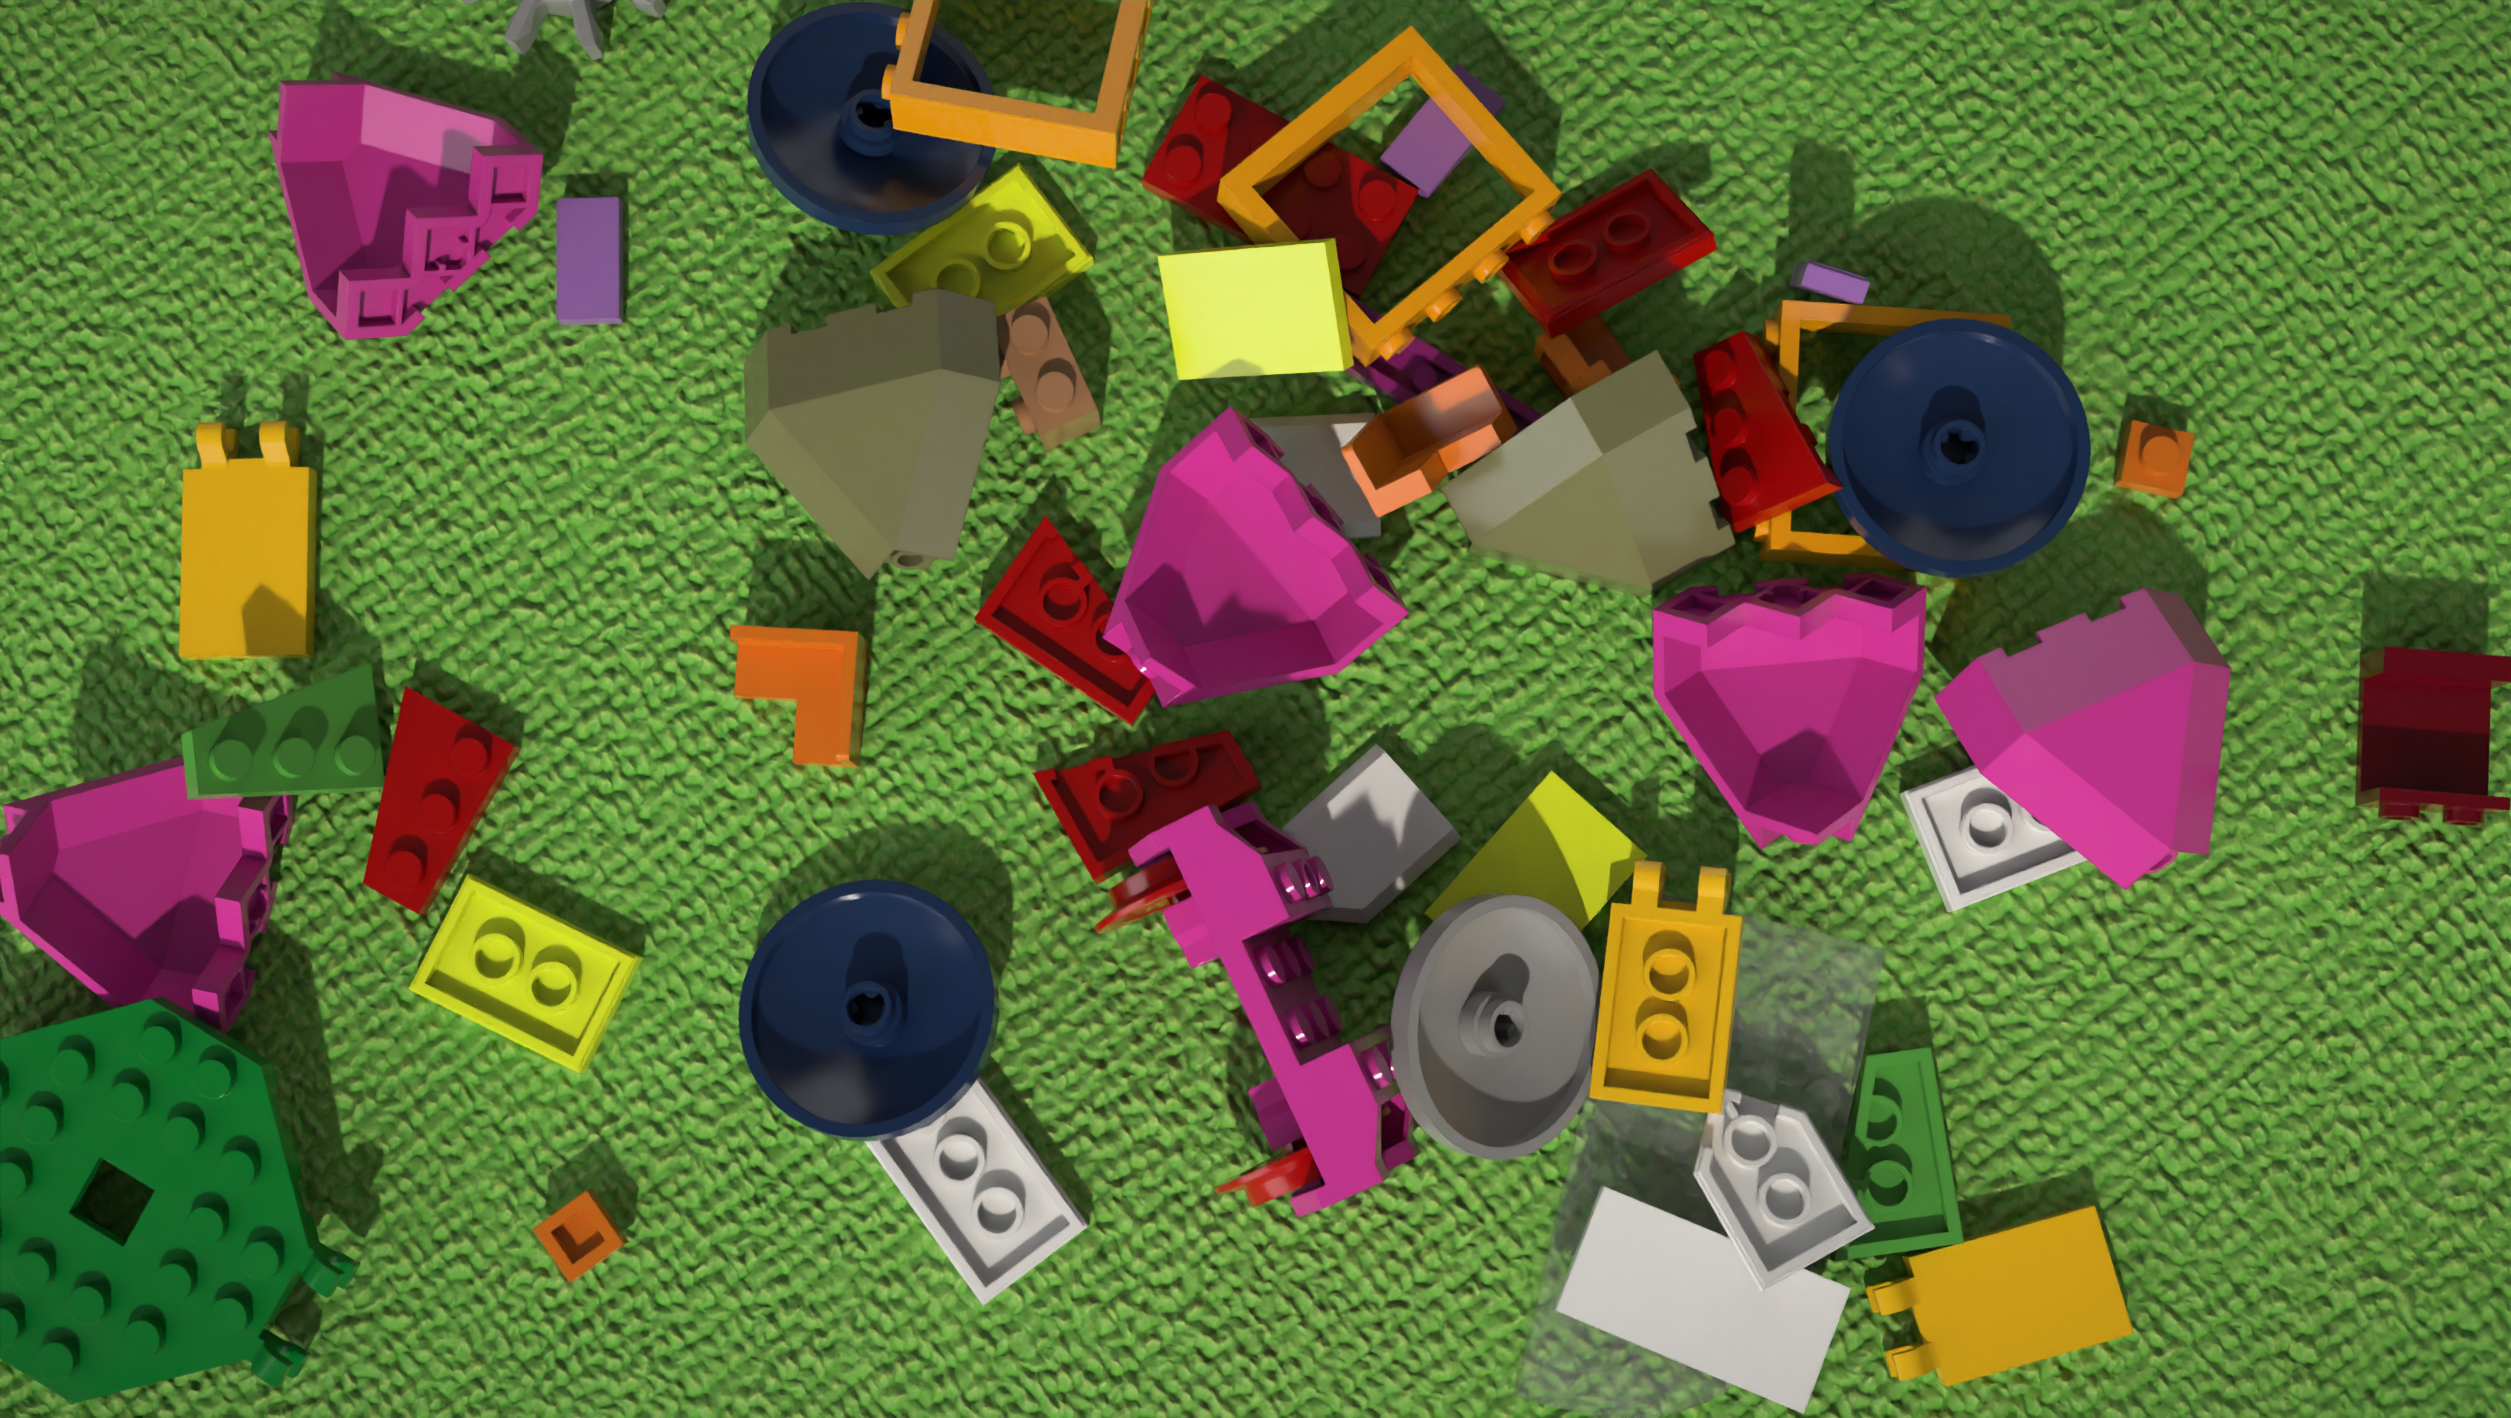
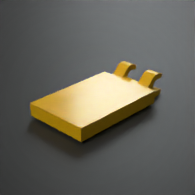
(248, 548)
(1668, 995)
(2006, 1298)

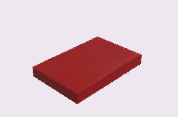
(1605, 253)

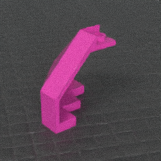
(394, 196)
(1244, 575)
(1792, 694)
(2105, 731)
(145, 886)

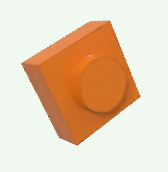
(2154, 459)
(580, 1235)

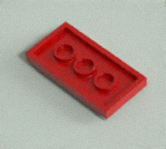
(1320, 199)

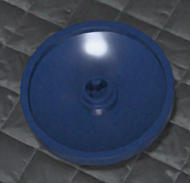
(831, 136)
(1958, 448)
(869, 1010)

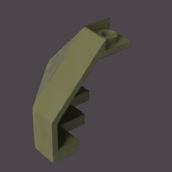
(879, 422)
(1600, 488)

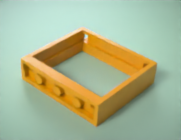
(1403, 56)
(1014, 122)
(1781, 342)

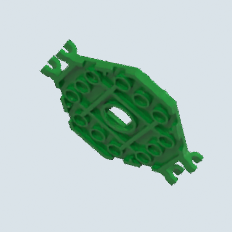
(215, 1239)

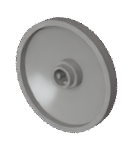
(1496, 1025)

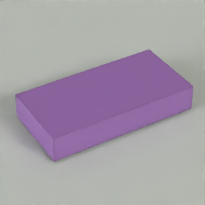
(1432, 143)
(590, 261)
(1829, 282)

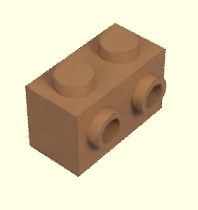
(1046, 375)

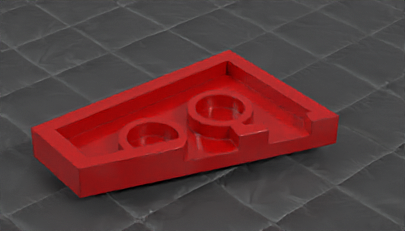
(1755, 440)
(1057, 618)
(1125, 798)
(431, 799)

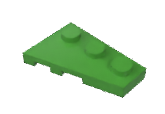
(291, 745)
(1900, 1157)

